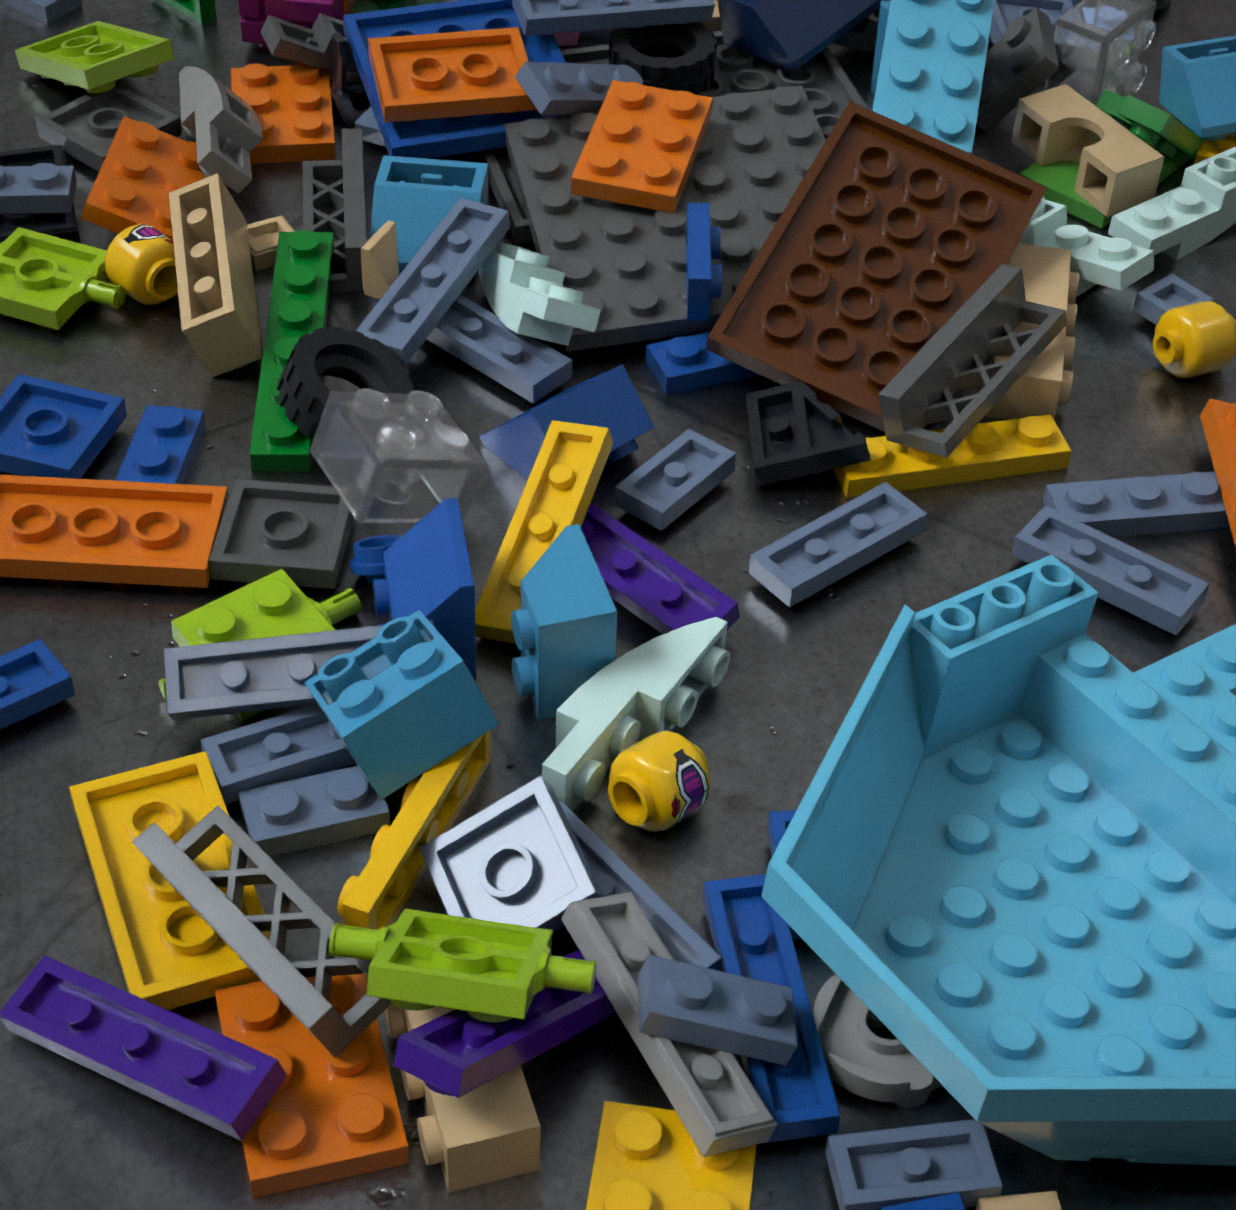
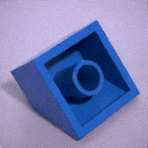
(600, 401)
(433, 574)

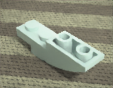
(1186, 215)
(1095, 257)
(532, 296)
(630, 700)

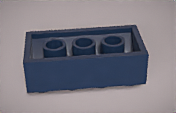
(789, 29)

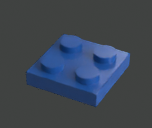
(54, 427)

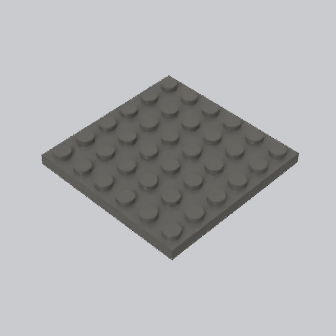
(634, 256)

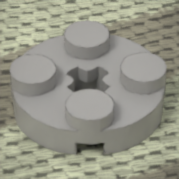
(859, 1058)

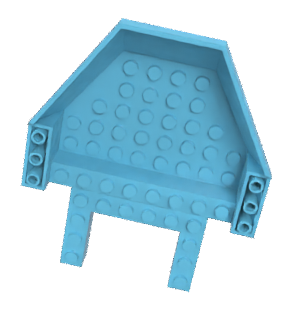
(1037, 871)

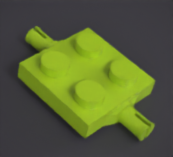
(51, 278)
(261, 610)
(460, 964)

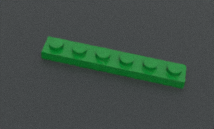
(296, 307)

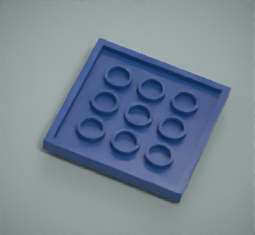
(453, 134)

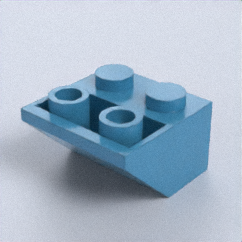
(1201, 85)
(420, 195)
(401, 702)

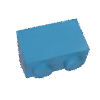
(562, 624)

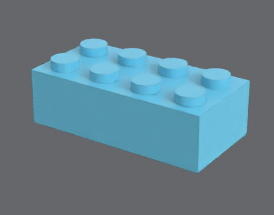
(935, 67)

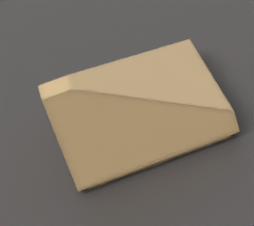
(380, 261)

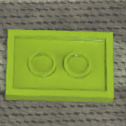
(95, 56)

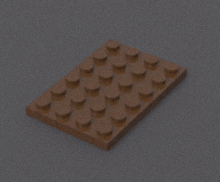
(871, 260)

